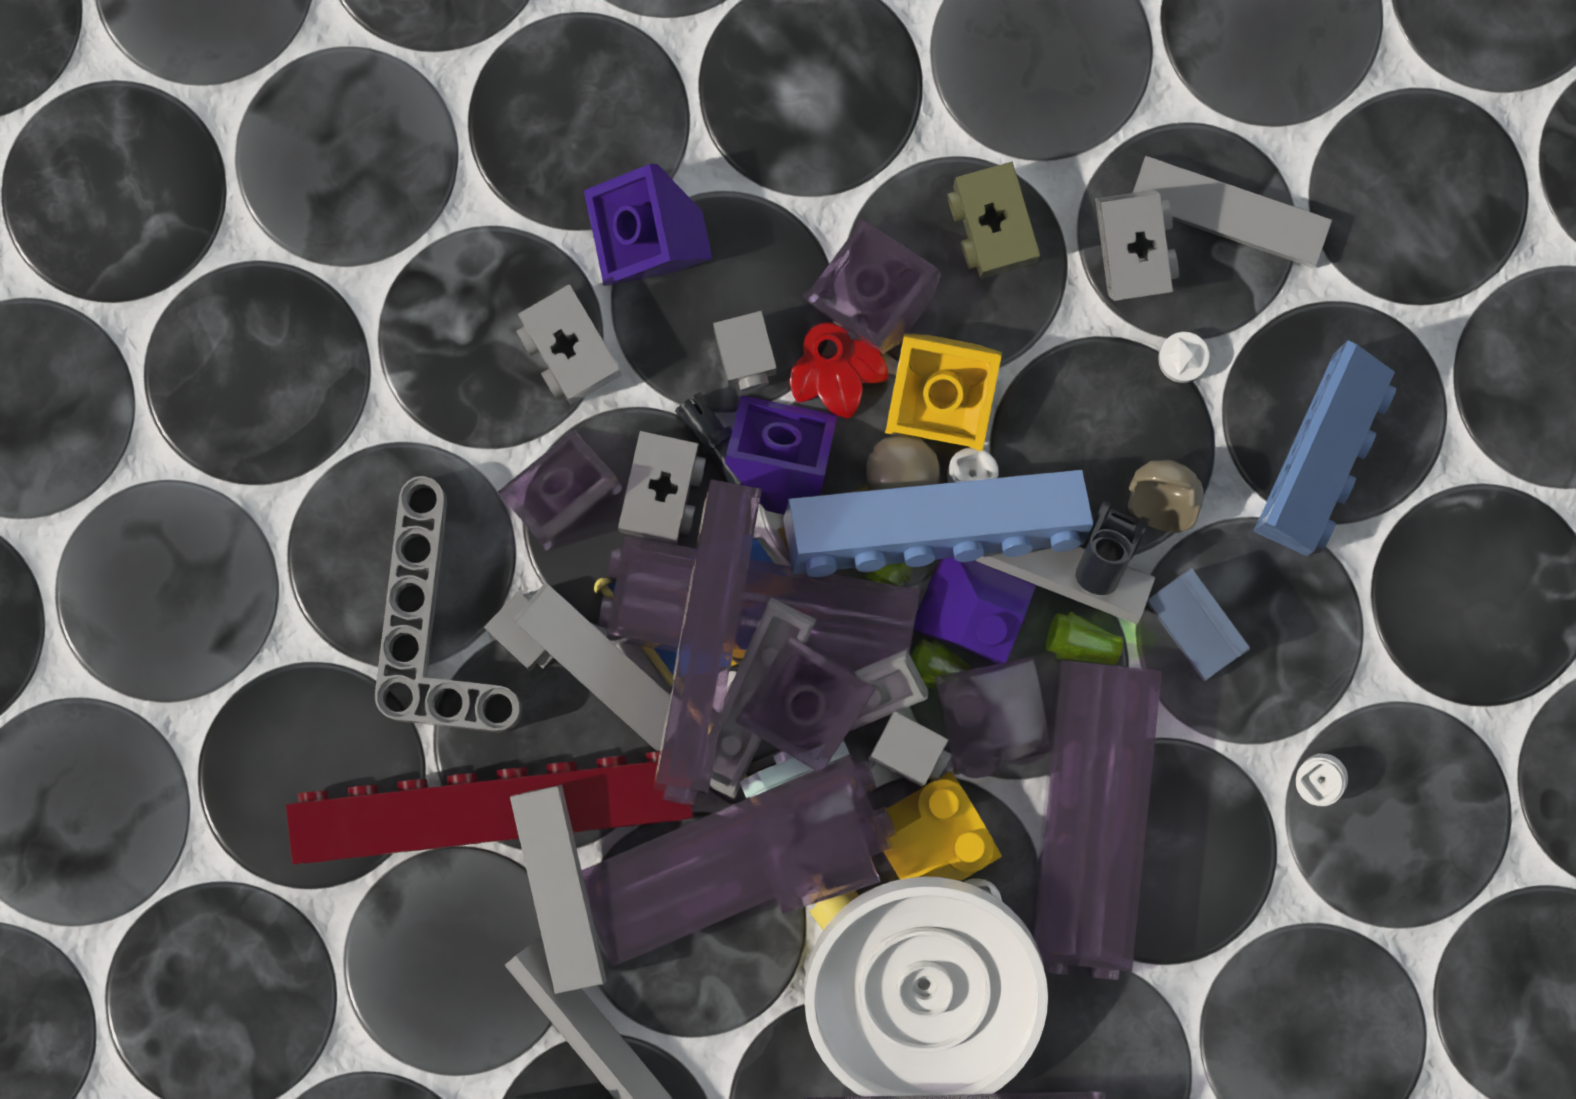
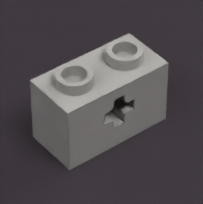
(1118, 222)
(565, 316)
(653, 459)
(910, 750)

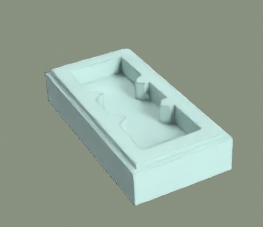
(784, 771)

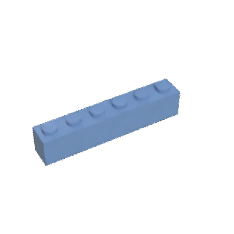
(937, 522)

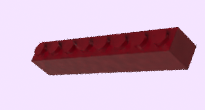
(471, 810)

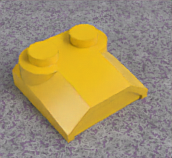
(944, 390)
(939, 833)

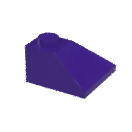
(645, 226)
(780, 450)
(974, 608)

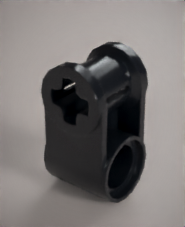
(1109, 549)

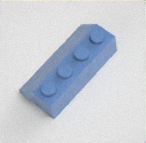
(1326, 449)

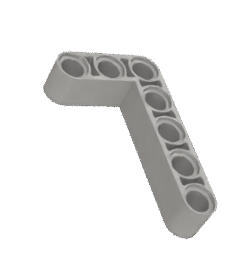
(420, 625)

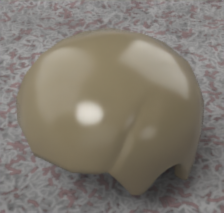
(901, 463)
(1166, 495)

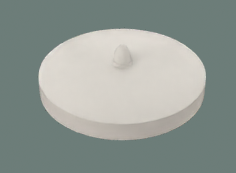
(925, 991)

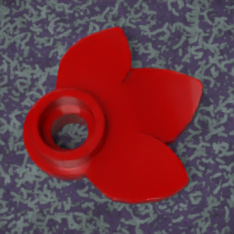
(838, 376)

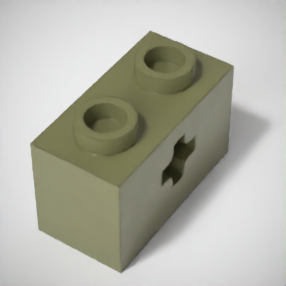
(999, 192)

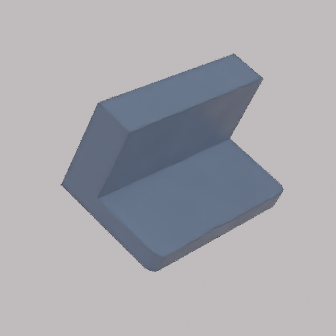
(1197, 624)

